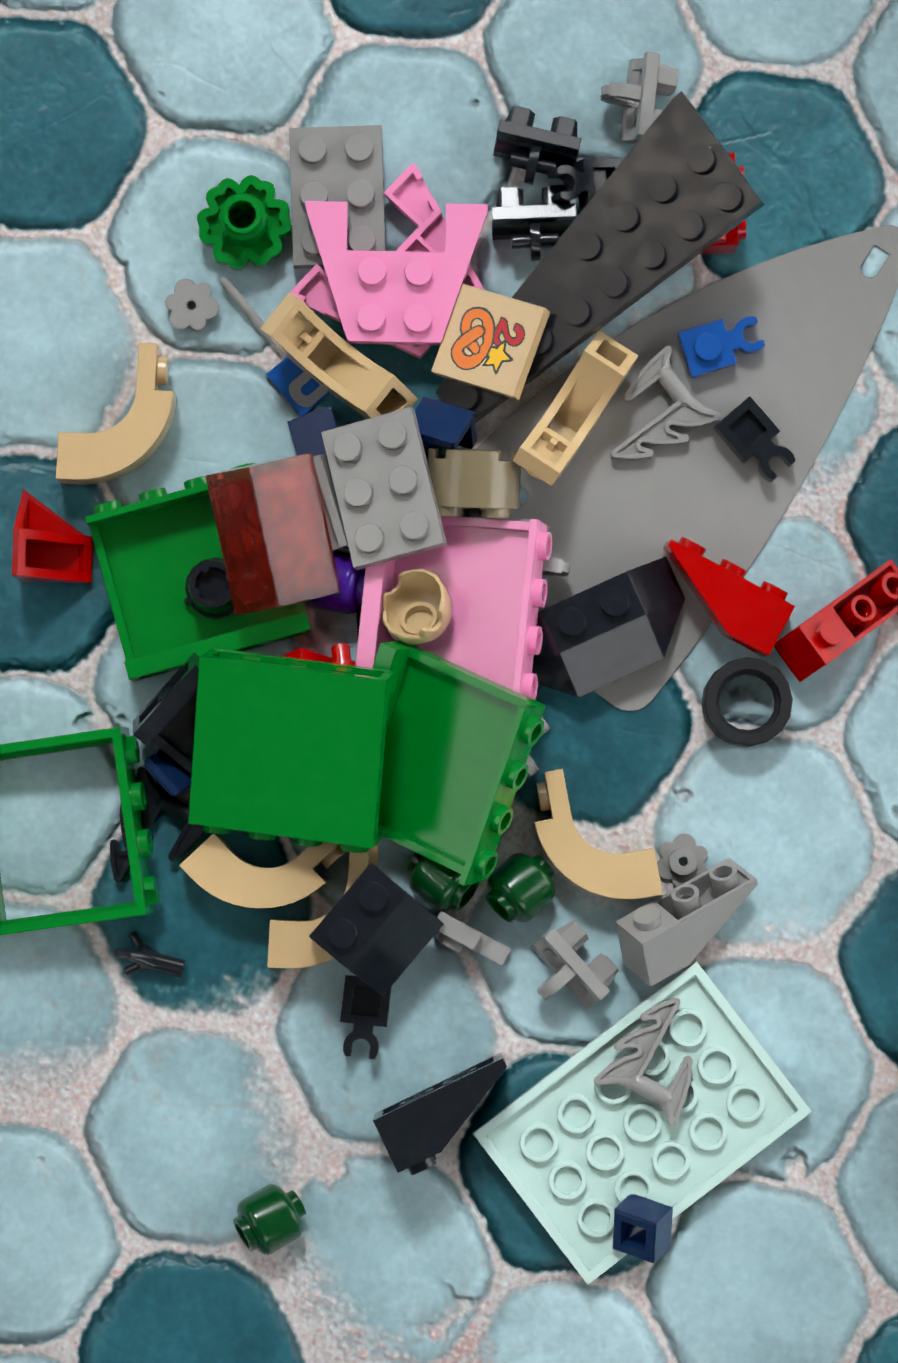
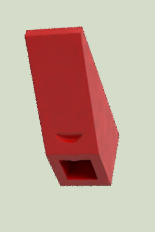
(736, 606)
(841, 623)

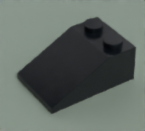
(429, 1119)

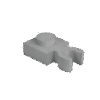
(458, 934)

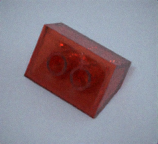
(273, 533)

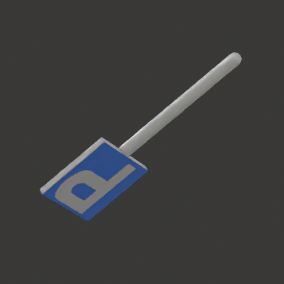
(289, 379)

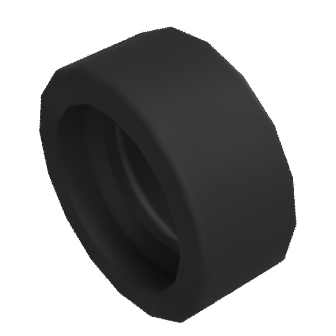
(781, 694)

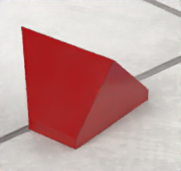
(48, 546)

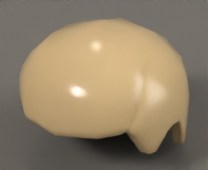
(417, 608)

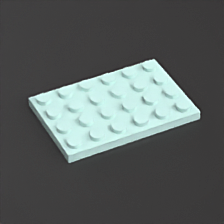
(588, 1146)

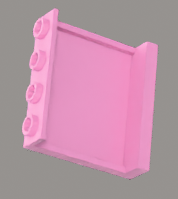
(495, 593)

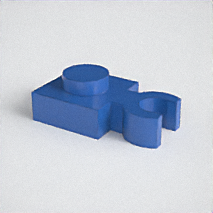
(713, 347)

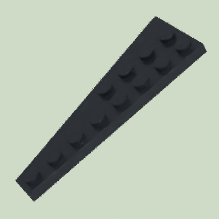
(641, 227)

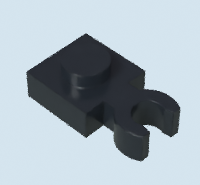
(583, 179)
(750, 433)
(364, 1009)

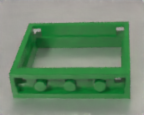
(137, 839)

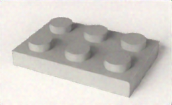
(339, 167)
(384, 488)

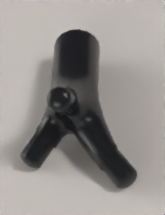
(149, 959)

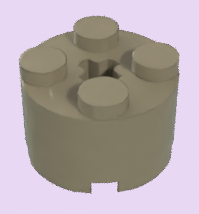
(475, 481)

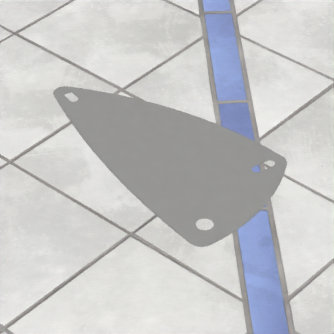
(620, 512)

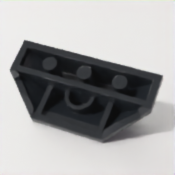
(609, 629)

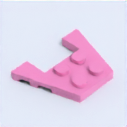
(415, 201)
(395, 293)

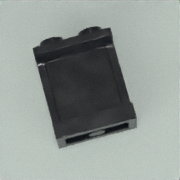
(171, 715)

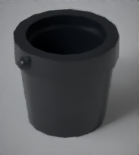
(209, 589)

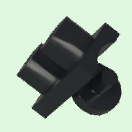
(534, 147)
(531, 224)

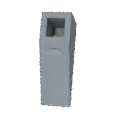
(680, 923)

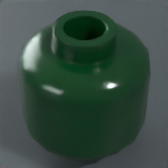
(438, 884)
(520, 887)
(269, 1219)

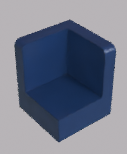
(445, 425)

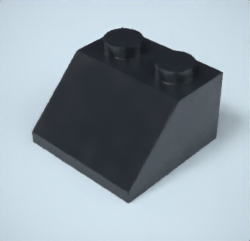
(376, 929)

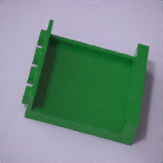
(145, 567)
(289, 749)
(452, 759)

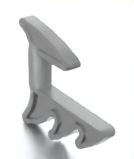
(683, 413)
(629, 1069)

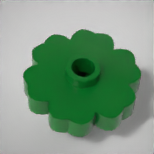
(254, 244)

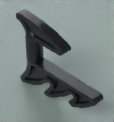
(157, 801)

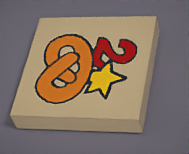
(490, 341)

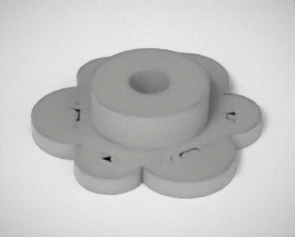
(186, 293)
(682, 846)

